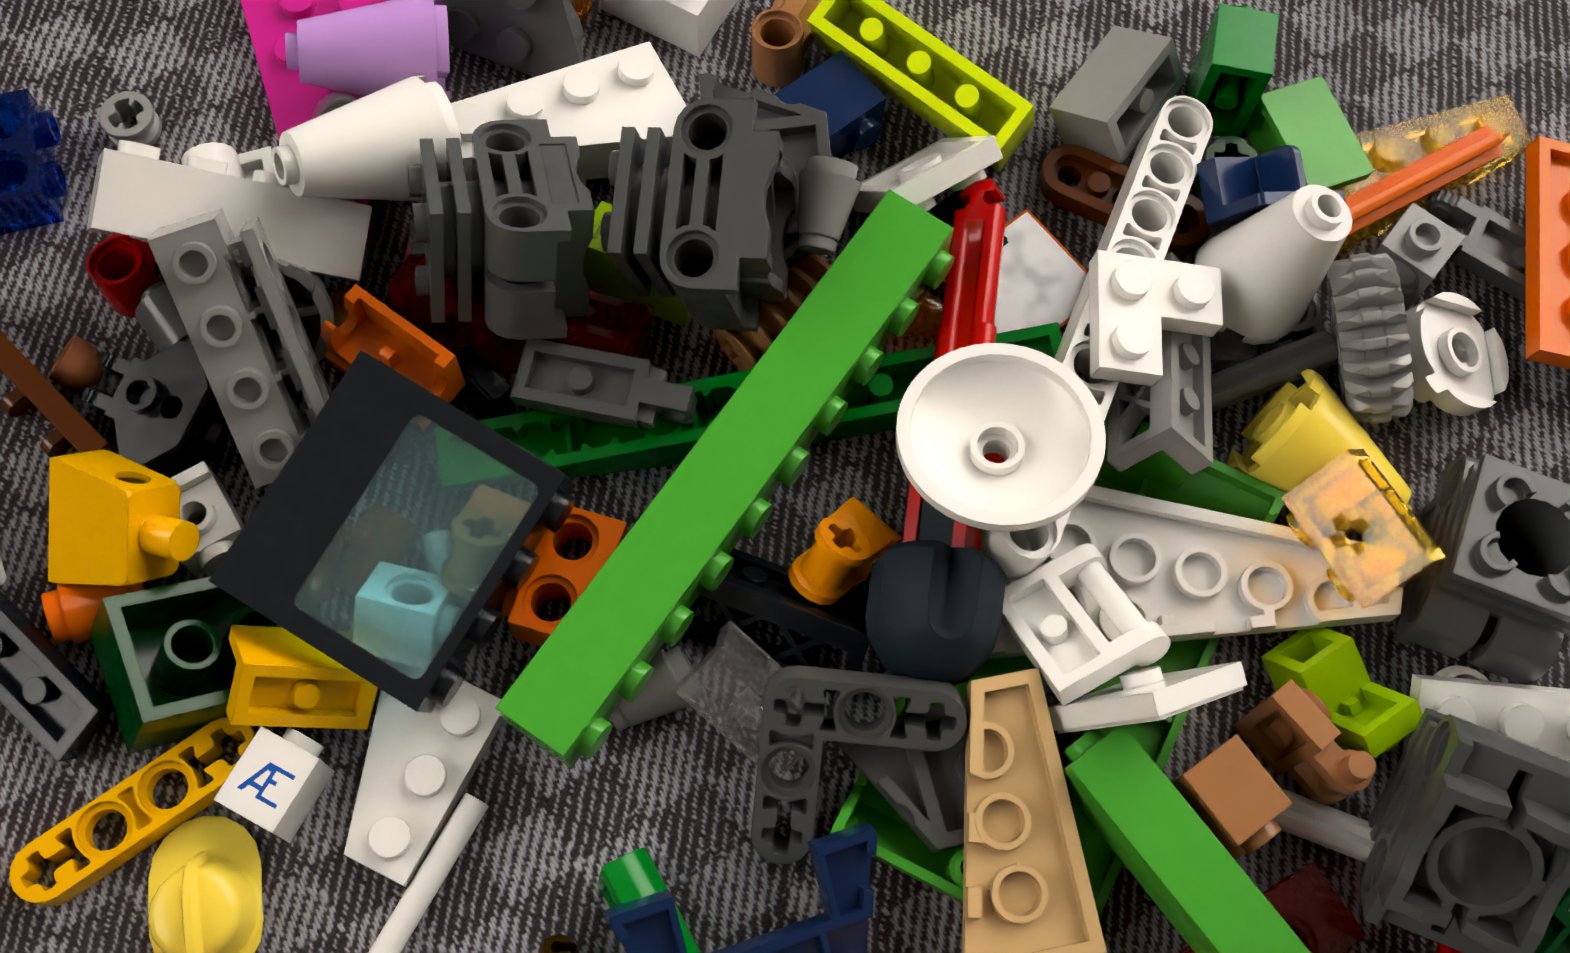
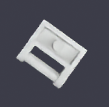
(1062, 636)

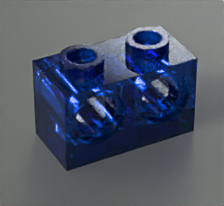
(28, 169)

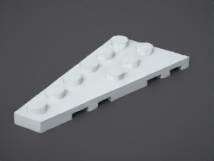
(1202, 571)

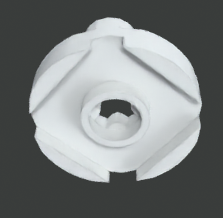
(1454, 357)

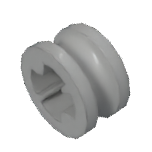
(128, 104)

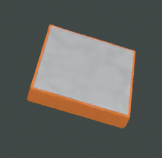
(1036, 277)

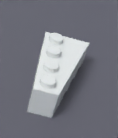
(583, 102)
(140, 194)

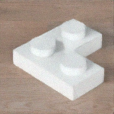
(1135, 301)

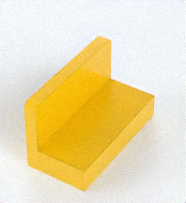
(293, 684)

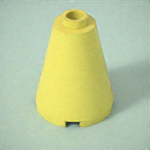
(1302, 433)

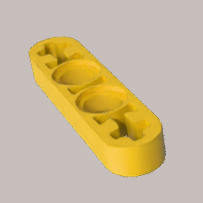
(136, 803)

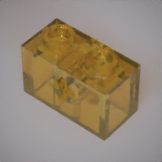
(1394, 546)

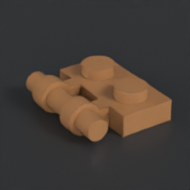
(1297, 737)

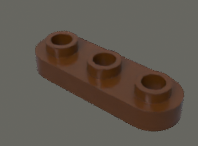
(1098, 186)

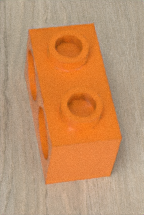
(561, 576)

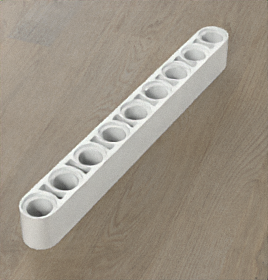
(1138, 226)

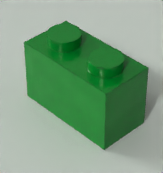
(1234, 66)

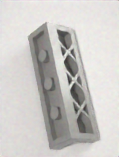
(1176, 406)

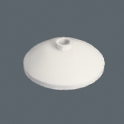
(1004, 404)

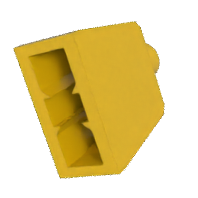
(114, 521)

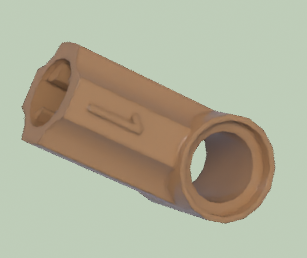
(781, 40)

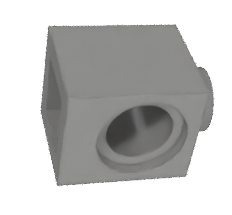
(1420, 249)

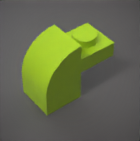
(1332, 668)

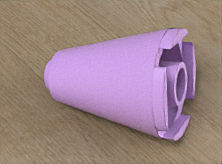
(372, 46)

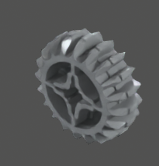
(1371, 337)

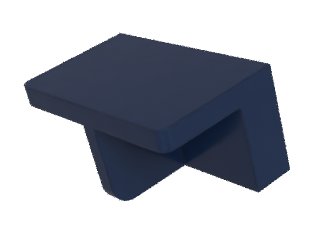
(1245, 185)

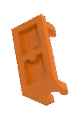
(392, 341)

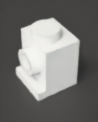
(207, 499)

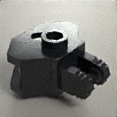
(161, 409)

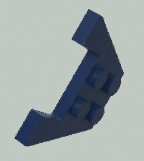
(843, 879)

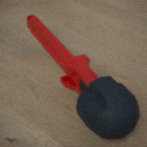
(936, 594)

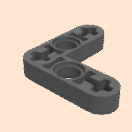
(808, 729)

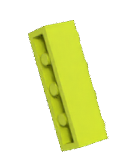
(923, 72)

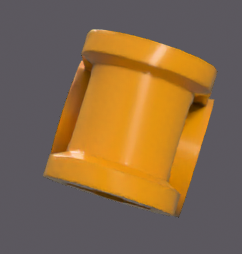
(842, 553)

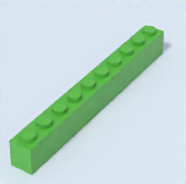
(726, 483)

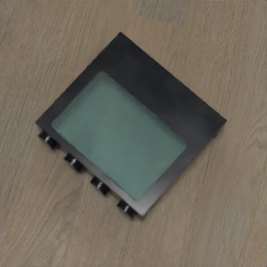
(396, 534)

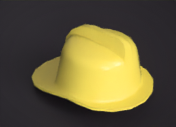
(206, 889)

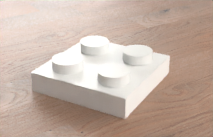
(942, 165)

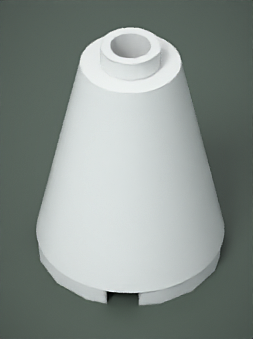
(367, 144)
(1277, 261)

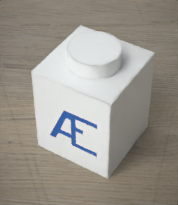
(276, 781)

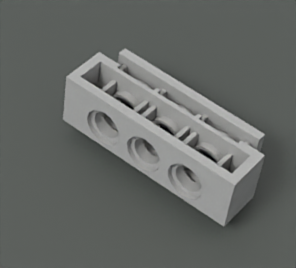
(232, 339)

